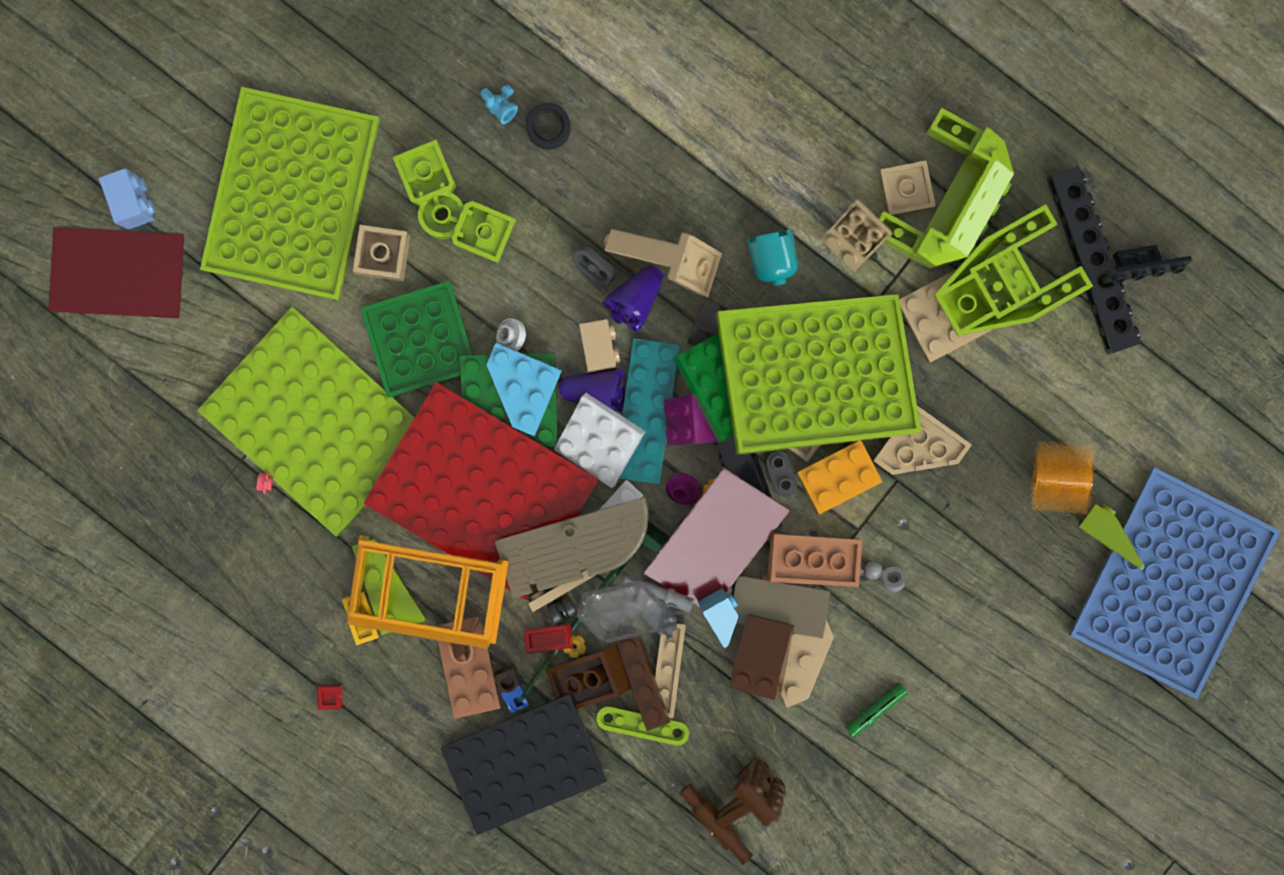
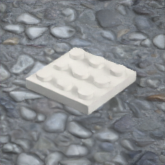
(599, 440)

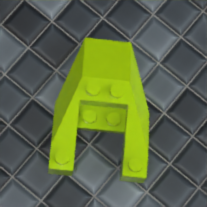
(998, 288)

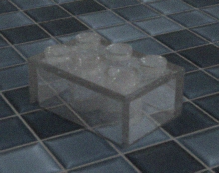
(621, 611)

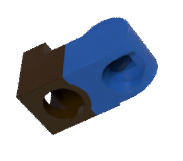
(510, 687)

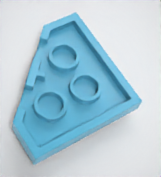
(522, 385)

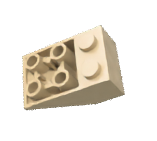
(856, 235)

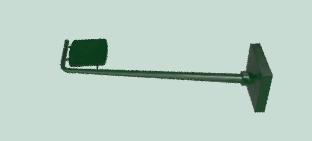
(655, 541)

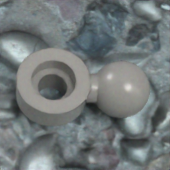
(874, 570)

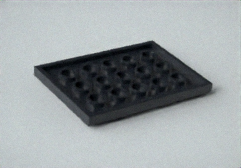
(523, 764)

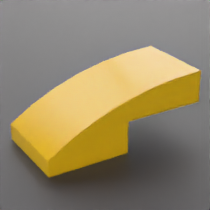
(361, 634)

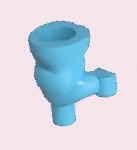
(499, 105)

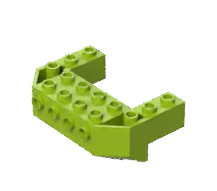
(968, 201)

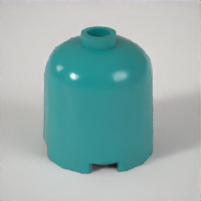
(773, 256)

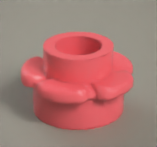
(264, 482)

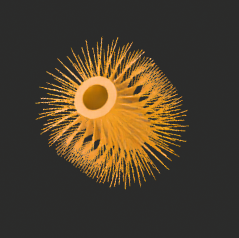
(1062, 477)

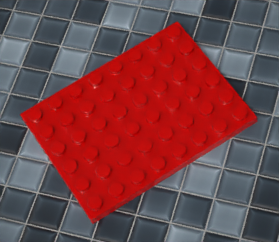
(474, 480)

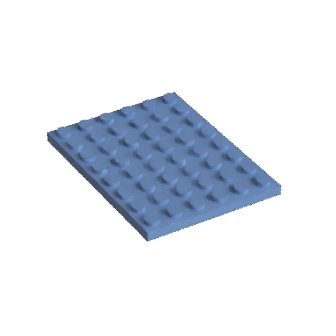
(1193, 585)

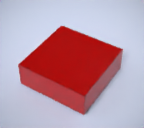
(329, 697)

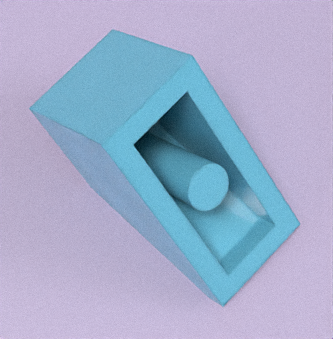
(720, 614)

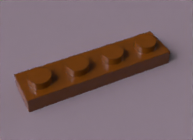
(643, 682)

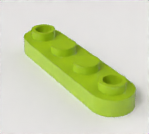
(632, 724)

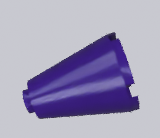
(601, 385)

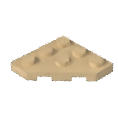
(929, 449)
(804, 665)

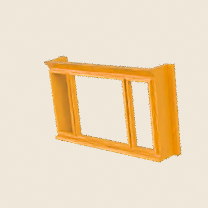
(422, 630)

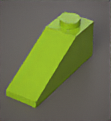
(1106, 529)

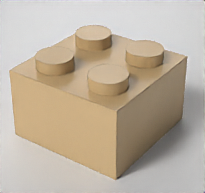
(381, 253)
(598, 346)

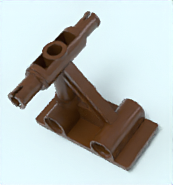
(755, 793)

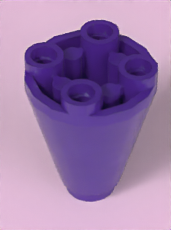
(634, 298)

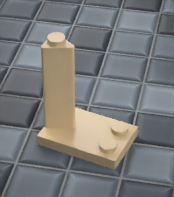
(691, 260)

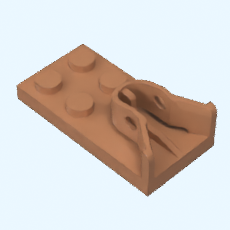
(814, 560)
(469, 673)

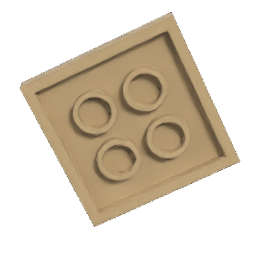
(930, 323)

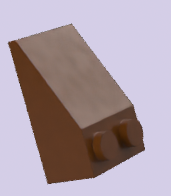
(762, 657)
(590, 677)

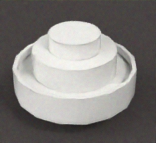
(511, 334)

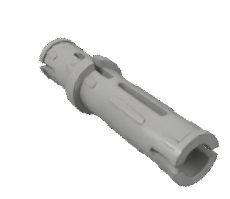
(667, 596)

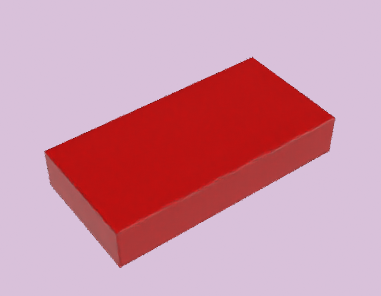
(548, 639)

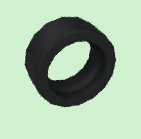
(548, 108)

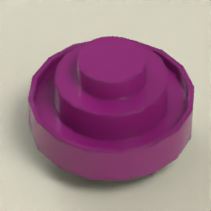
(683, 488)

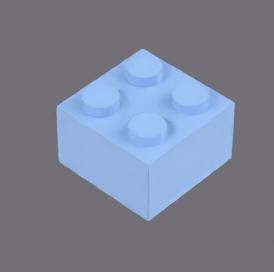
(127, 198)

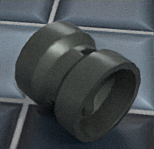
(567, 608)

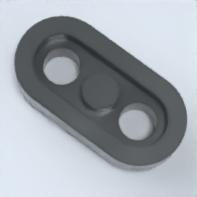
(594, 266)
(781, 474)

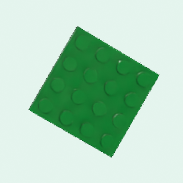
(417, 338)
(705, 376)
(480, 390)

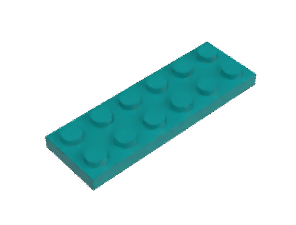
(648, 384)

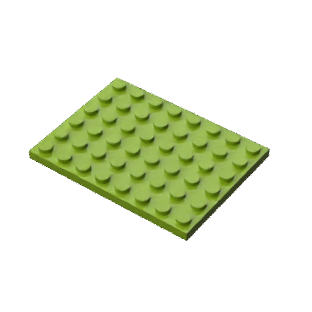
(290, 193)
(817, 373)
(310, 419)

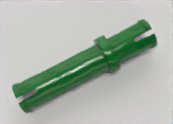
(854, 728)

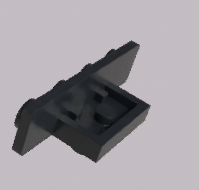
(1143, 262)

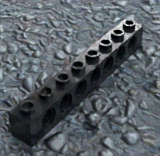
(1082, 251)

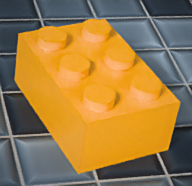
(838, 477)

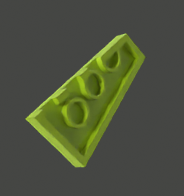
(400, 603)

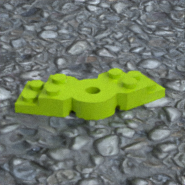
(432, 188)

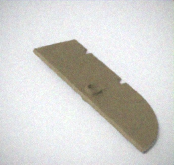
(563, 549)

